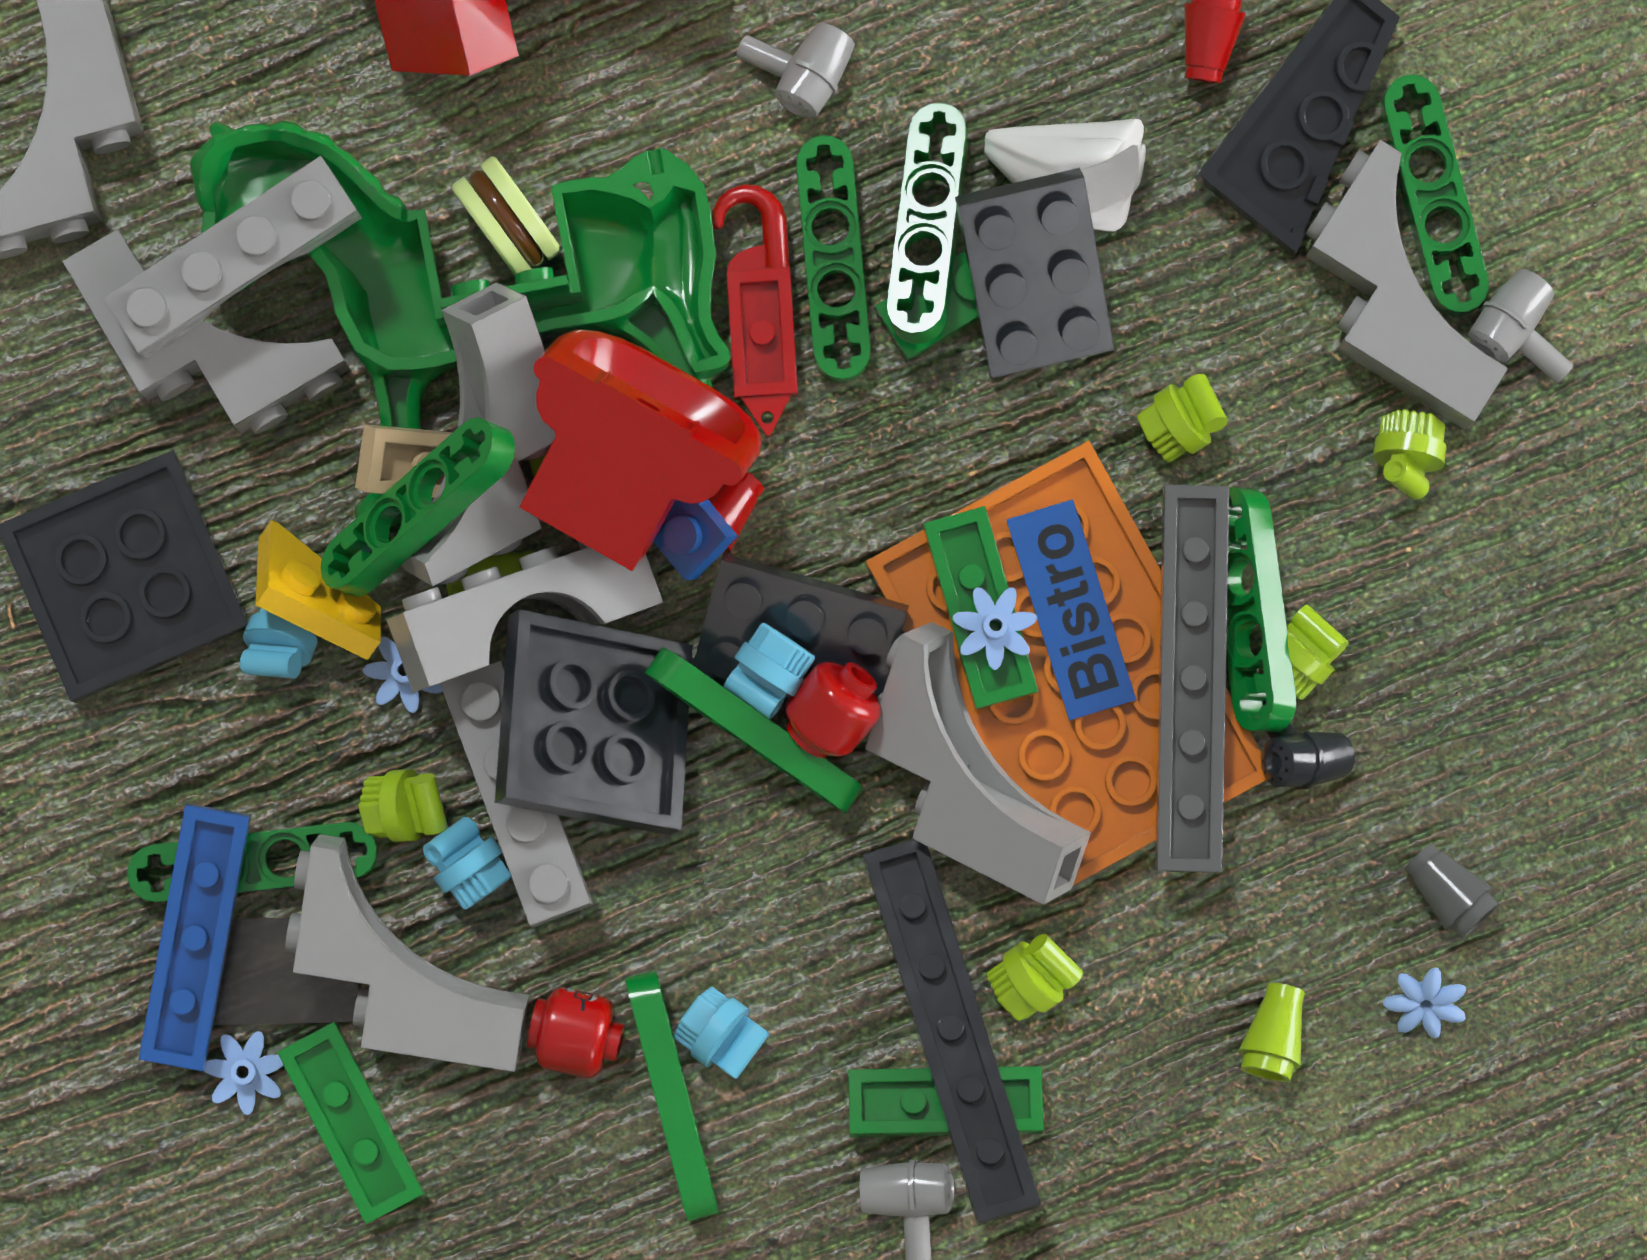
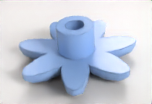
(985, 636)
(394, 681)
(1426, 1002)
(257, 1068)

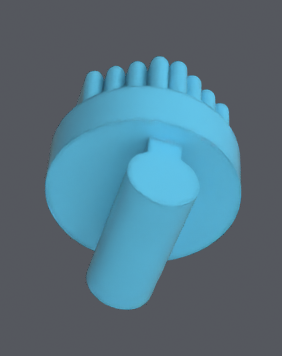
(275, 647)
(768, 670)
(466, 862)
(720, 1032)

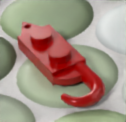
(761, 309)

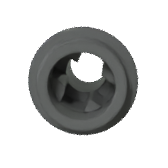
(1451, 890)

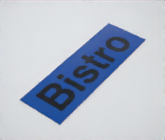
(1071, 609)

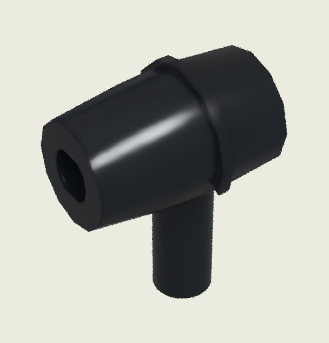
(1305, 757)

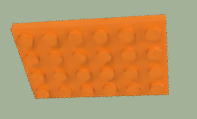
(1103, 764)

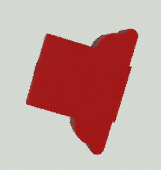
(446, 35)
(629, 443)

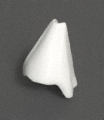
(1104, 151)

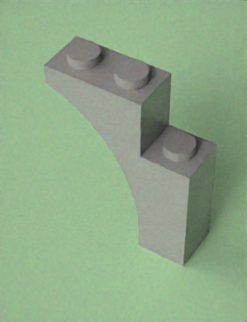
(83, 108)
(1398, 327)
(495, 361)
(246, 374)
(970, 801)
(409, 1001)

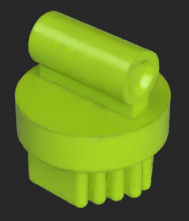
(1182, 418)
(1409, 448)
(1312, 649)
(402, 806)
(1033, 977)

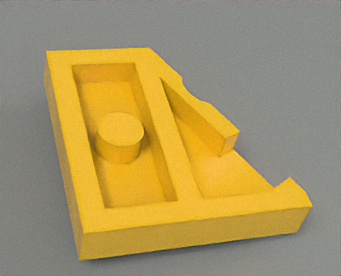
(293, 589)

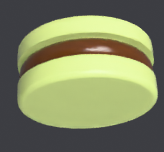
(506, 217)

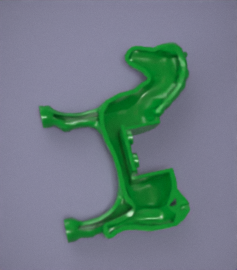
(628, 260)

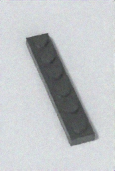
(1192, 679)

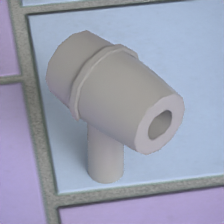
(809, 74)
(1510, 321)
(910, 1192)

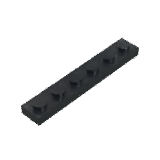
(951, 1031)

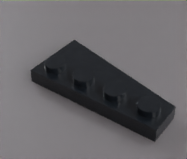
(1291, 133)

